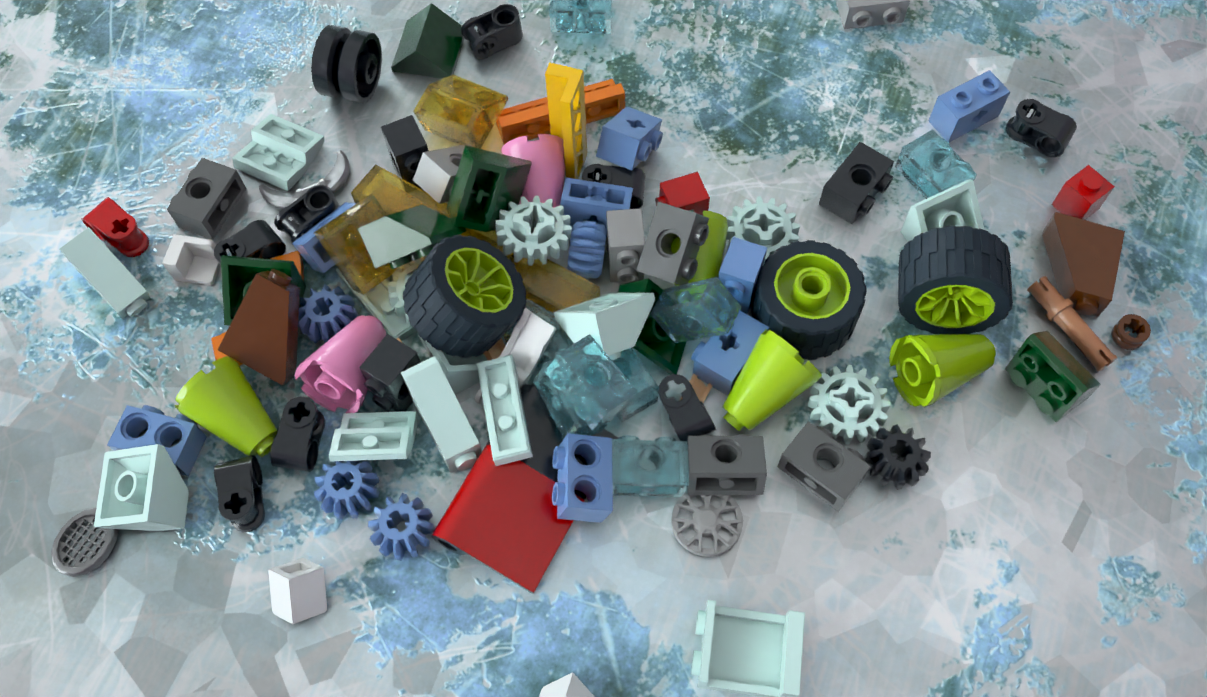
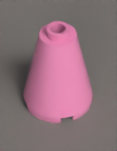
(547, 166)
(333, 370)

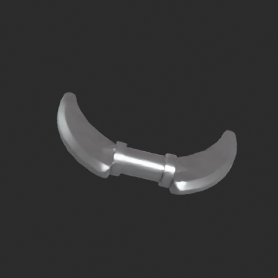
(333, 180)

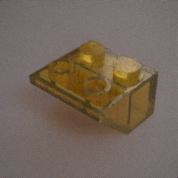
(459, 110)
(347, 249)

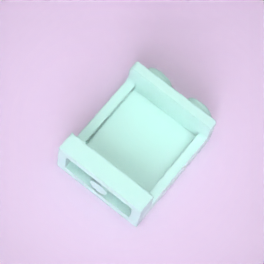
(749, 651)

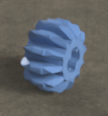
(587, 249)
(325, 313)
(340, 500)
(388, 535)

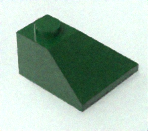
(653, 340)

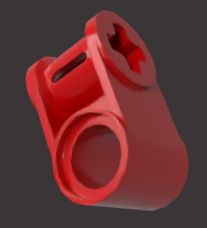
(116, 228)

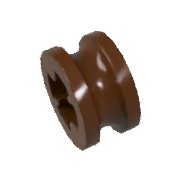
(1138, 325)

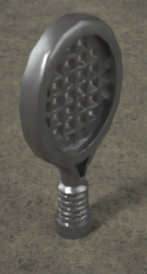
(90, 564)

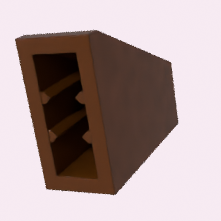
(1083, 261)
(266, 327)

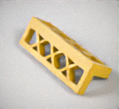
(568, 114)

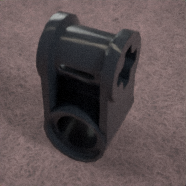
(495, 30)
(1043, 130)
(621, 177)
(306, 211)
(253, 241)
(688, 414)
(296, 440)
(240, 492)

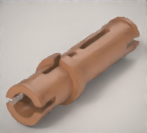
(1071, 323)

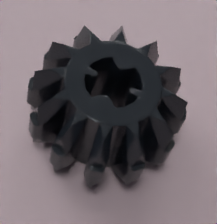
(906, 447)

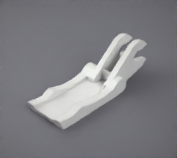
(526, 345)

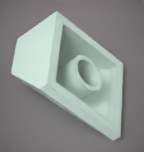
(610, 319)
(141, 491)

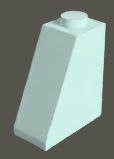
(106, 273)
(442, 414)

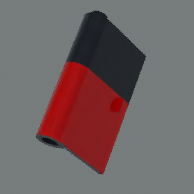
(507, 510)

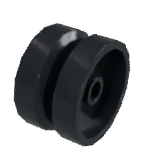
(346, 63)

